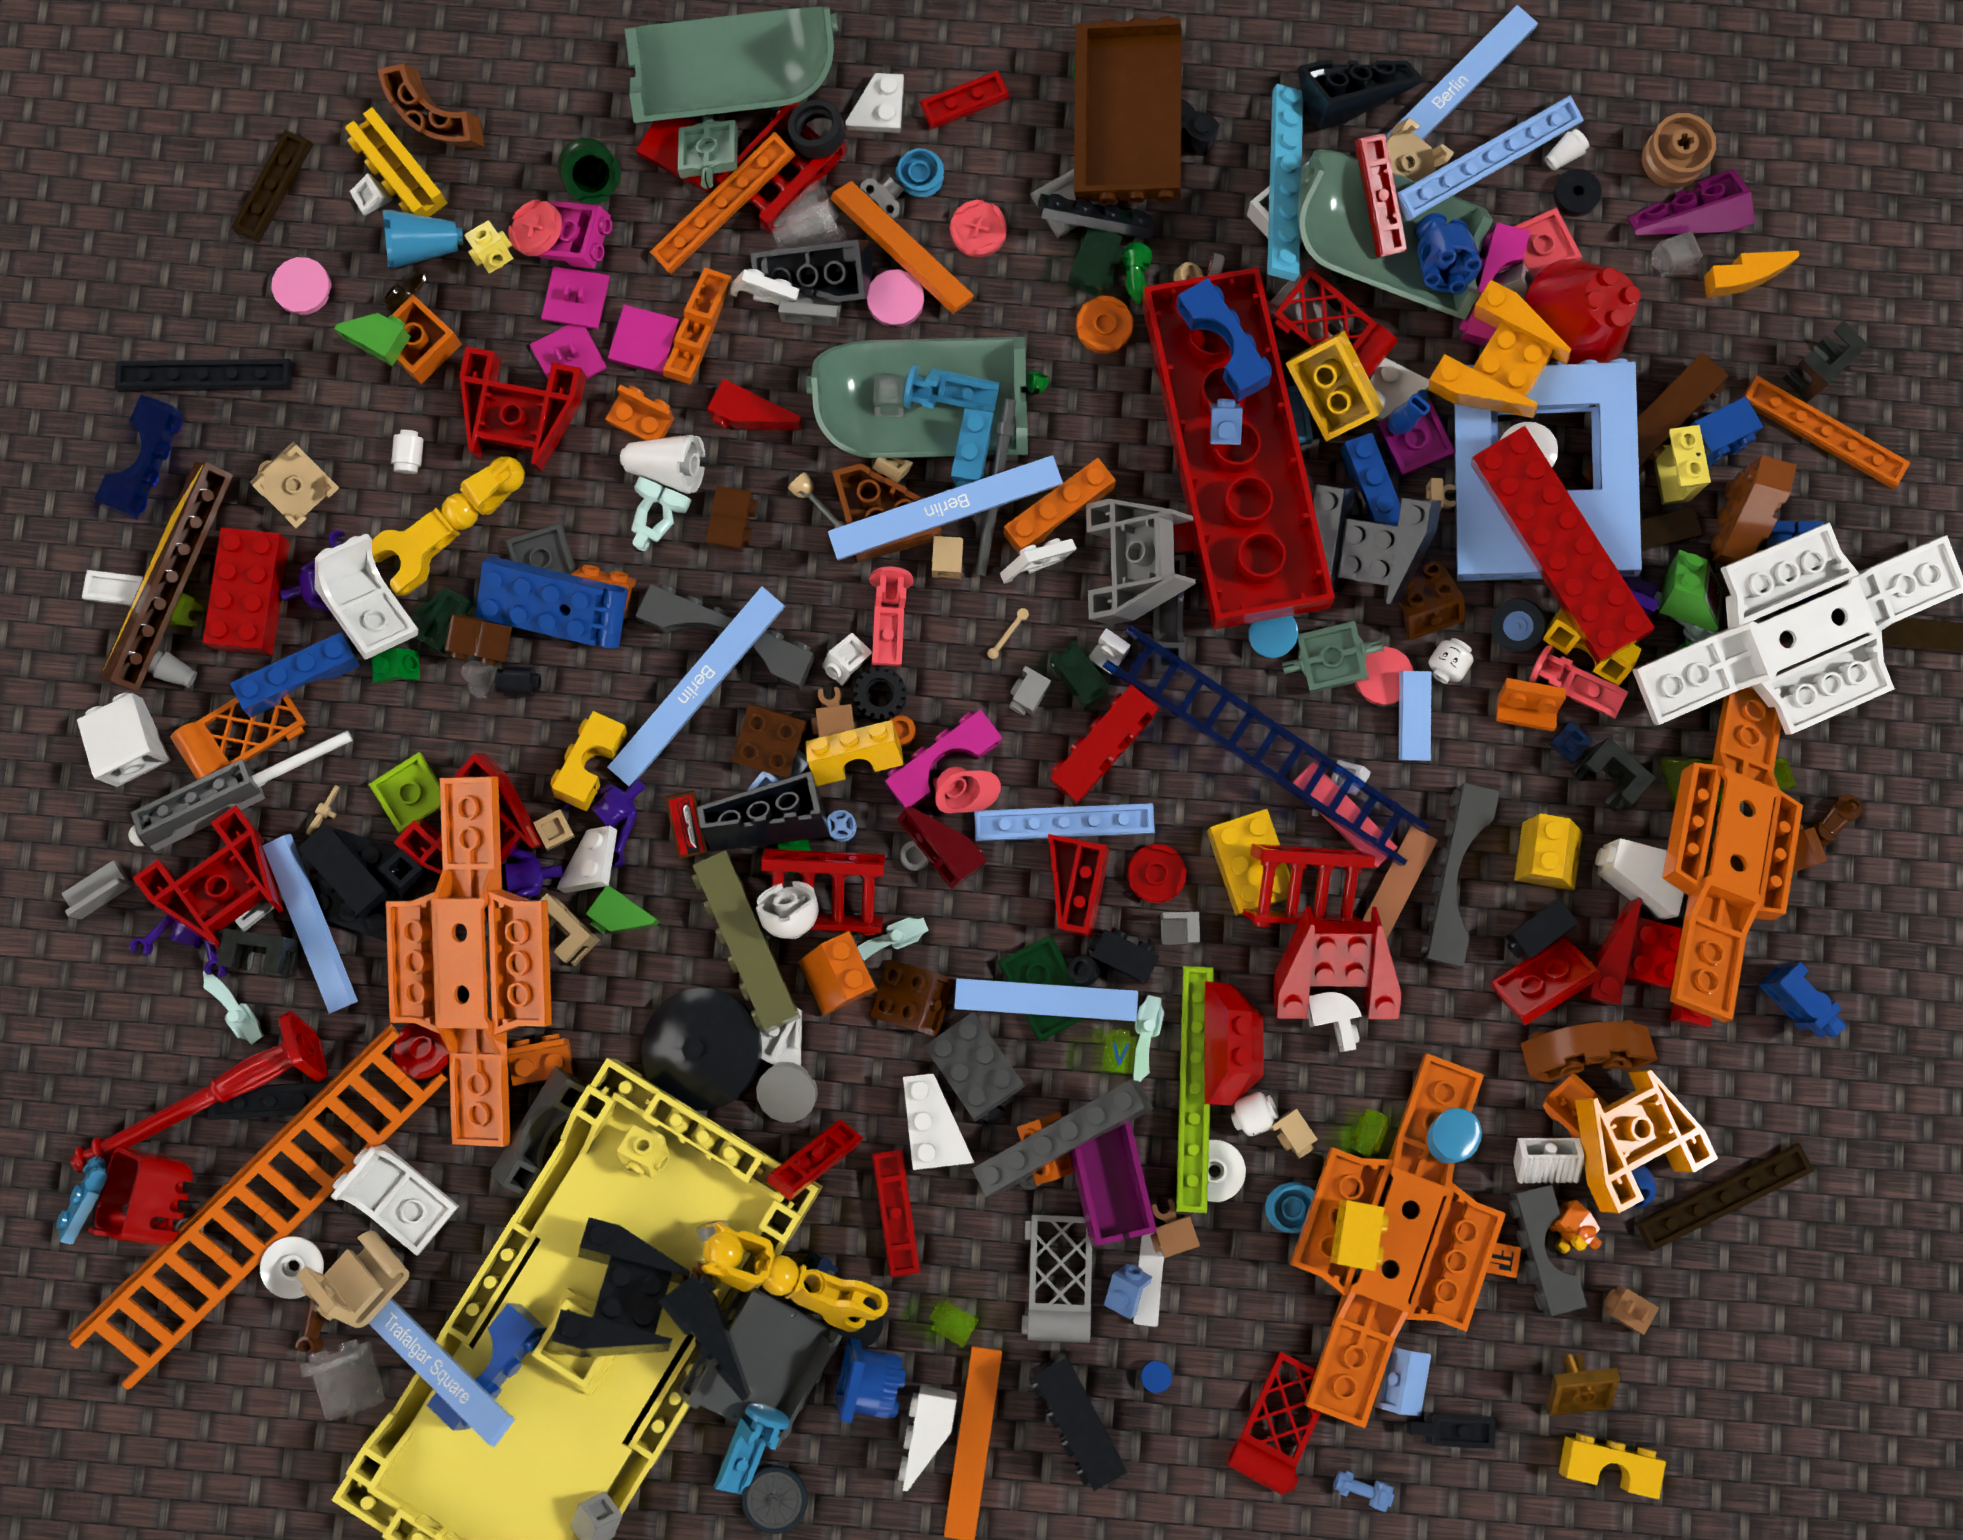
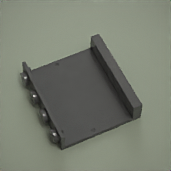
(779, 1355)

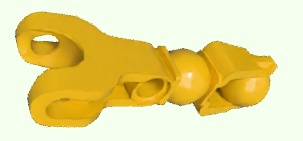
(437, 529)
(779, 1275)

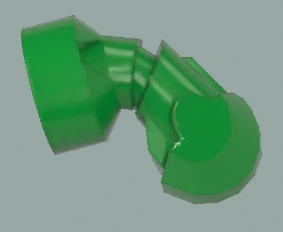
(1136, 260)

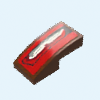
(685, 824)

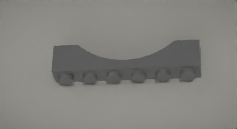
(671, 613)
(1446, 936)
(1061, 1137)

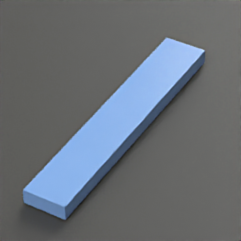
(1064, 822)
(309, 923)
(1046, 1000)

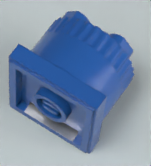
(868, 1382)

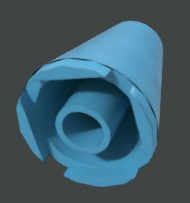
(418, 238)

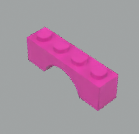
(1504, 249)
(972, 737)

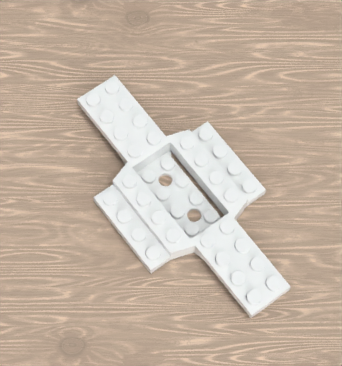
(1827, 664)

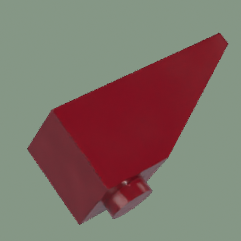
(946, 849)

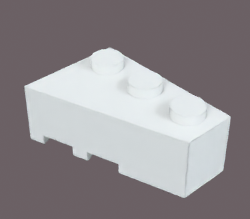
(931, 1125)

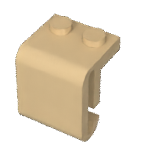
(356, 1285)

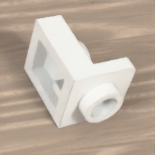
(1109, 648)
(846, 658)

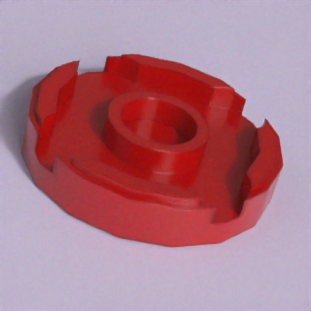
(1156, 873)
(420, 1052)

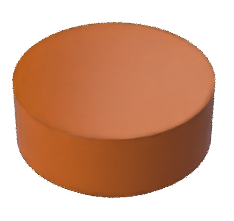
(905, 729)

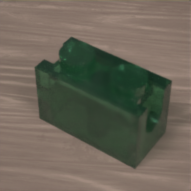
(1095, 261)
(1079, 675)

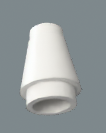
(1567, 149)

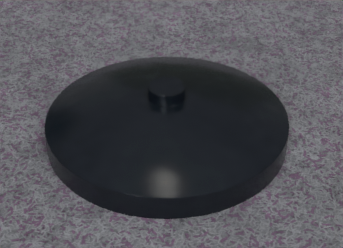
(702, 1048)

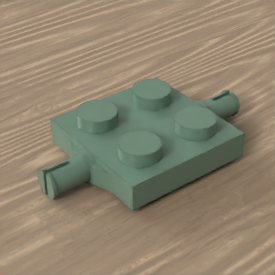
(707, 149)
(1332, 657)

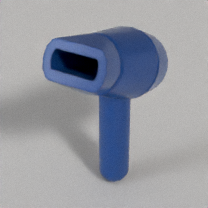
(1407, 415)

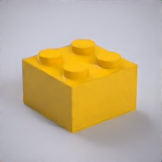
(1359, 1235)

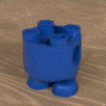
(1446, 253)

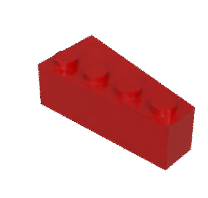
(1104, 744)

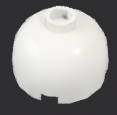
(788, 910)

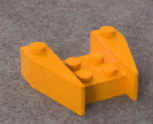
(1509, 361)
(1633, 1133)

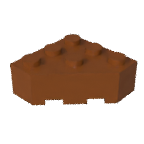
(869, 494)
(1750, 508)

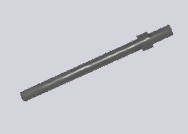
(1005, 430)

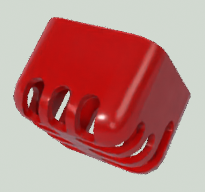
(151, 1188)

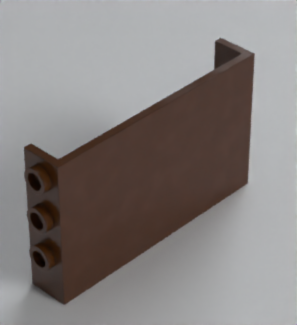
(1128, 110)

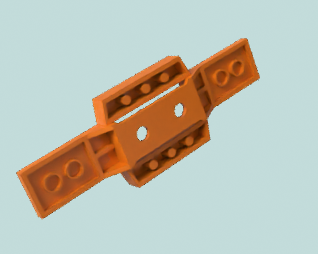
(1728, 900)

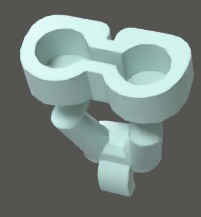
(670, 502)

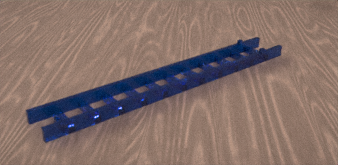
(1275, 729)

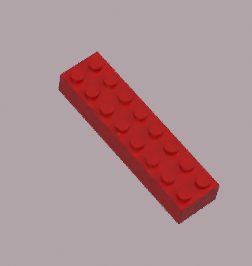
(1561, 545)

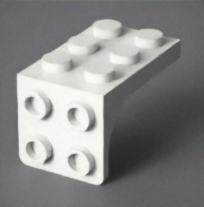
(360, 598)
(395, 1197)

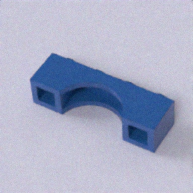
(1205, 309)
(1370, 474)
(270, 684)
(513, 1336)

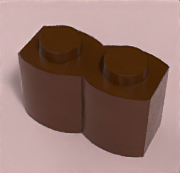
(731, 518)
(477, 638)

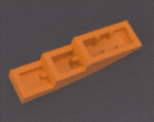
(697, 326)

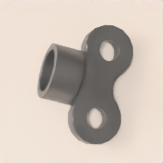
(885, 193)

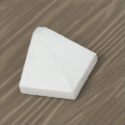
(370, 194)
(1358, 770)

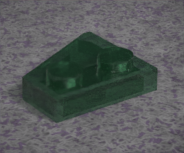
(434, 616)

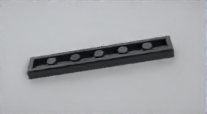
(203, 375)

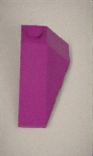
(1715, 206)

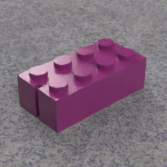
(1112, 1187)

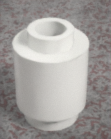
(407, 452)

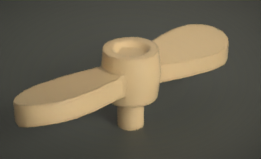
(323, 811)

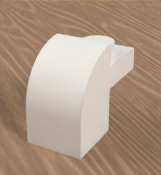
(1335, 1009)

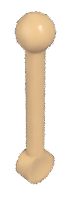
(1022, 615)

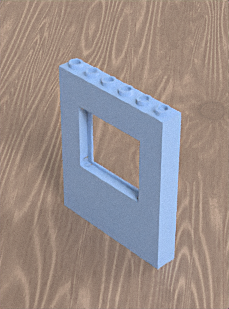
(1483, 537)

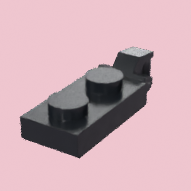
(1455, 1430)

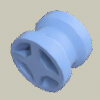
(837, 822)

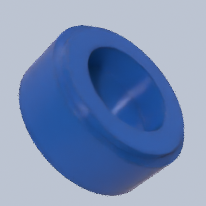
(1156, 1376)

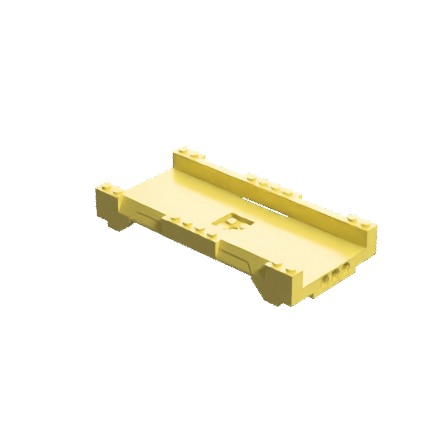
(570, 1410)

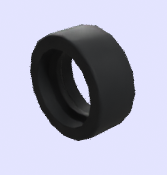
(813, 110)

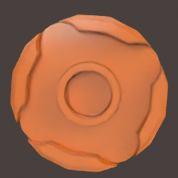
(1104, 324)

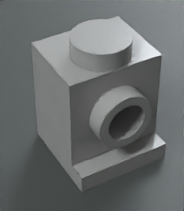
(1029, 691)

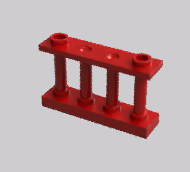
(808, 170)
(1298, 858)
(838, 866)

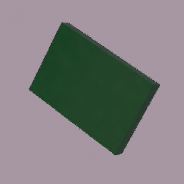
(1040, 964)

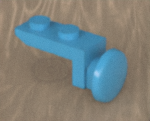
(949, 389)
(972, 447)
(749, 1445)

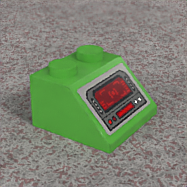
(1692, 592)

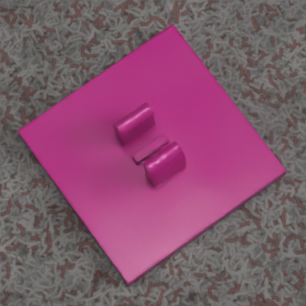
(575, 297)
(569, 347)

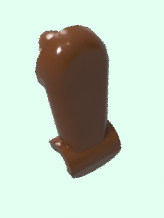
(1839, 815)
(312, 1330)

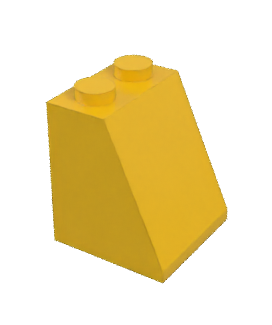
(1549, 852)

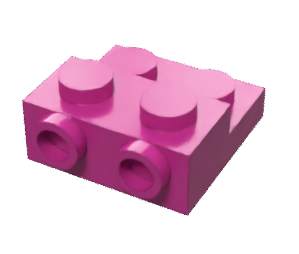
(580, 234)

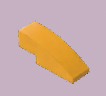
(1746, 272)

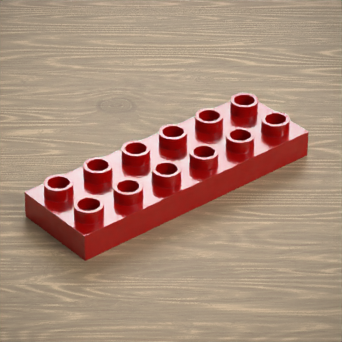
(1247, 500)

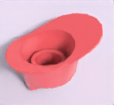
(965, 790)

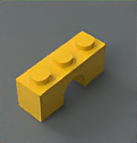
(1564, 637)
(597, 738)
(873, 743)
(1640, 1470)

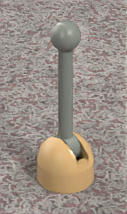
(803, 488)

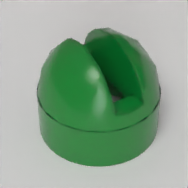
(1036, 380)

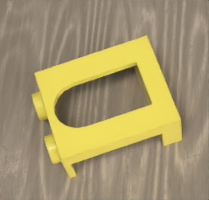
(1679, 469)

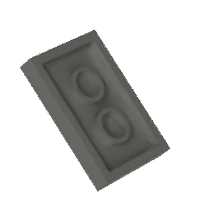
(974, 1066)

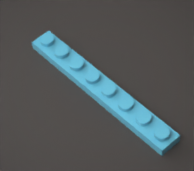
(1285, 182)

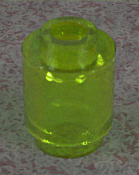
(1369, 1132)

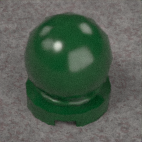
(588, 170)

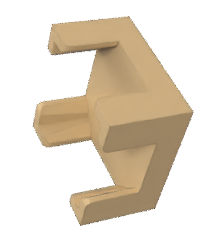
(1413, 156)
(293, 484)
(581, 937)

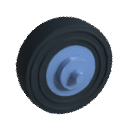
(1519, 625)

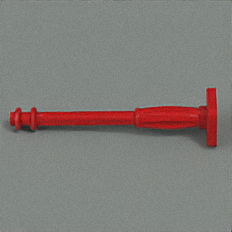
(298, 1049)

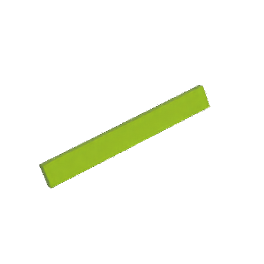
(1193, 1113)

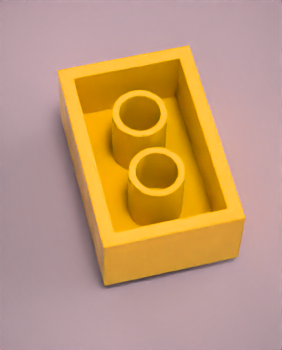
(1335, 386)
(1239, 870)

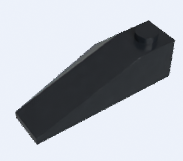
(1344, 92)
(826, 270)
(698, 1311)

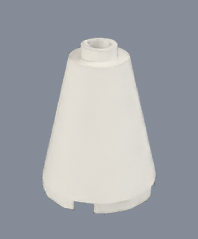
(667, 461)

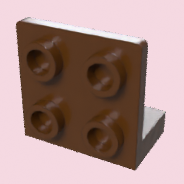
(1431, 601)
(769, 740)
(912, 997)

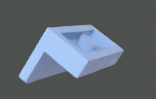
(1404, 1382)

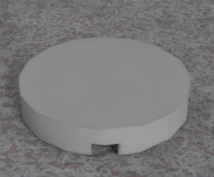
(786, 1092)

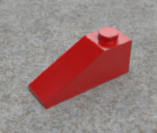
(747, 411)

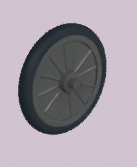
(775, 1500)

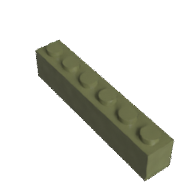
(746, 942)

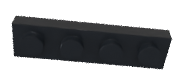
(1095, 216)
(268, 1102)

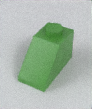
(376, 335)
(618, 914)

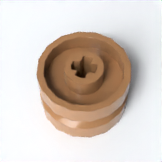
(1678, 150)

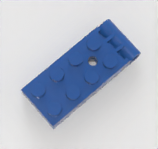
(536, 598)

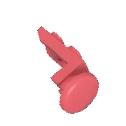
(889, 614)
(1579, 684)

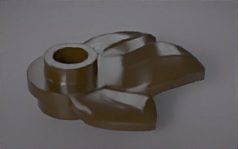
(398, 295)

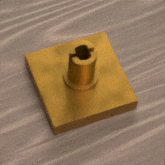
(1581, 1389)

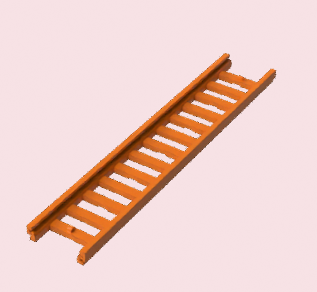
(237, 1187)

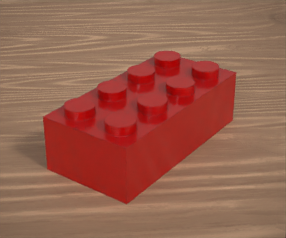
(246, 591)

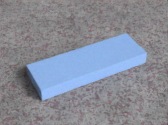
(1415, 715)

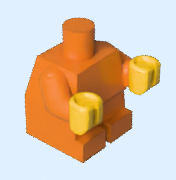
(1575, 1226)

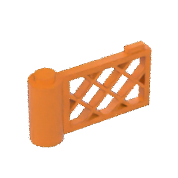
(205, 755)

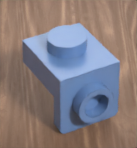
(1226, 422)
(1126, 1290)

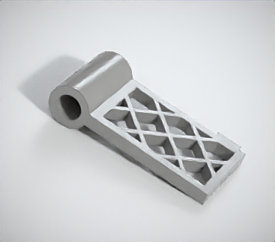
(1057, 1321)

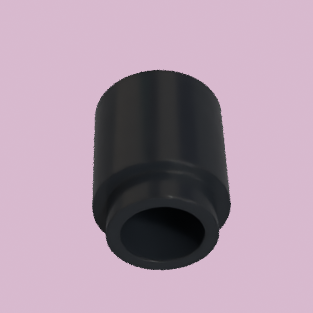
(517, 681)

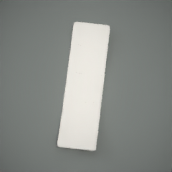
(1152, 1264)

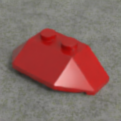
(1231, 1044)

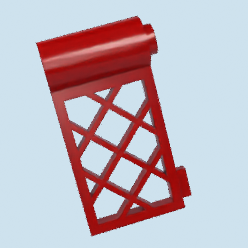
(1370, 345)
(1255, 1457)

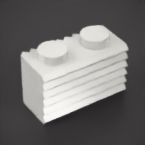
(1548, 1160)

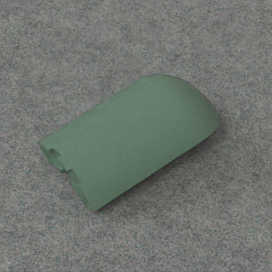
(729, 62)
(1340, 237)
(845, 391)

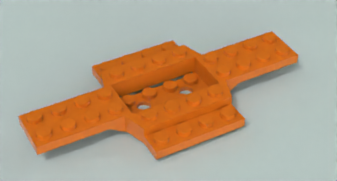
(432, 963)
(1437, 1253)

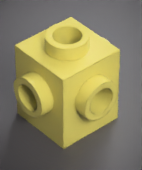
(488, 247)
(643, 1152)

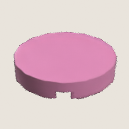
(301, 286)
(895, 298)

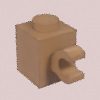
(834, 717)
(1174, 1234)
(1630, 1309)

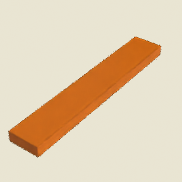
(722, 203)
(902, 247)
(1826, 432)
(973, 1443)

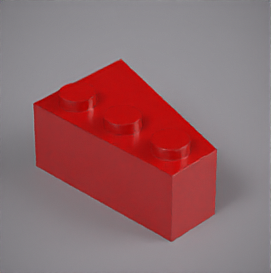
(1078, 882)

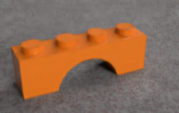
(1044, 516)

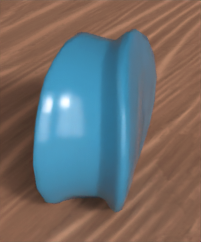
(920, 172)
(1273, 636)
(1454, 1135)
(1288, 1206)

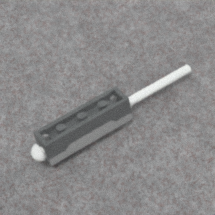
(211, 796)

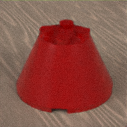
(1585, 307)

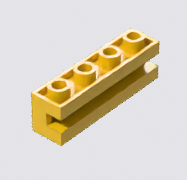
(396, 165)

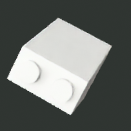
(121, 740)
(1638, 873)

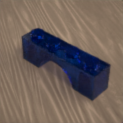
(128, 490)

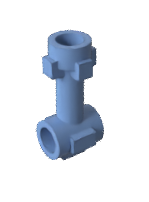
(1379, 1495)

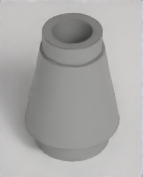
(171, 669)

